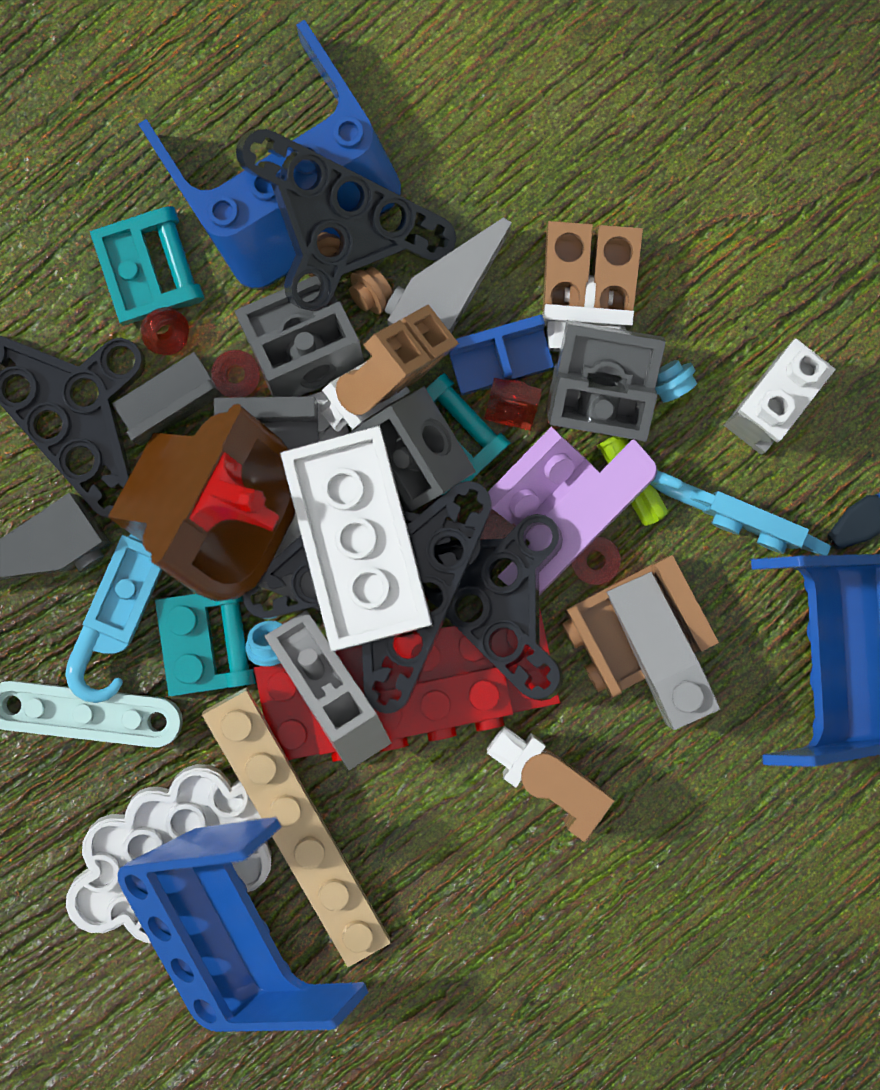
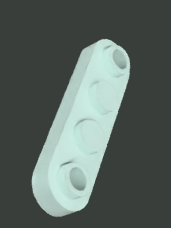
(60, 713)

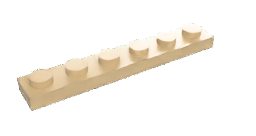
(303, 834)

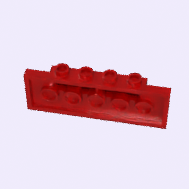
(452, 691)

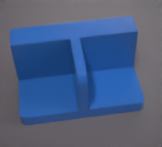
(501, 353)

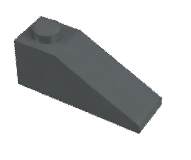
(53, 541)

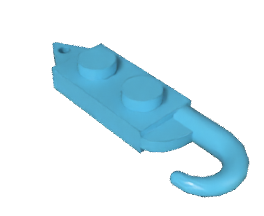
(735, 514)
(113, 615)

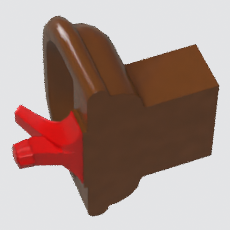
(210, 504)

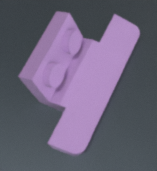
(568, 489)

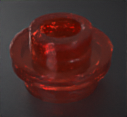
(173, 339)
(225, 363)
(609, 569)

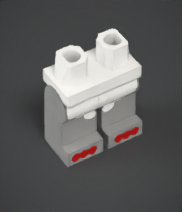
(779, 396)

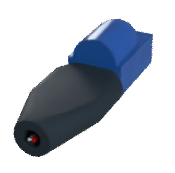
(857, 524)

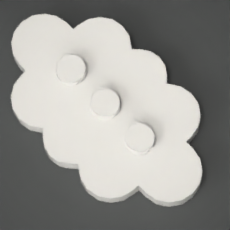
(155, 816)

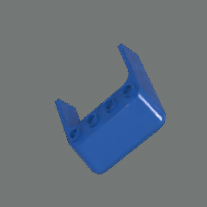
(244, 212)
(844, 656)
(216, 940)

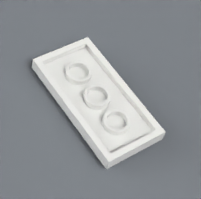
(356, 539)

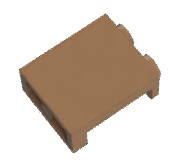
(598, 630)

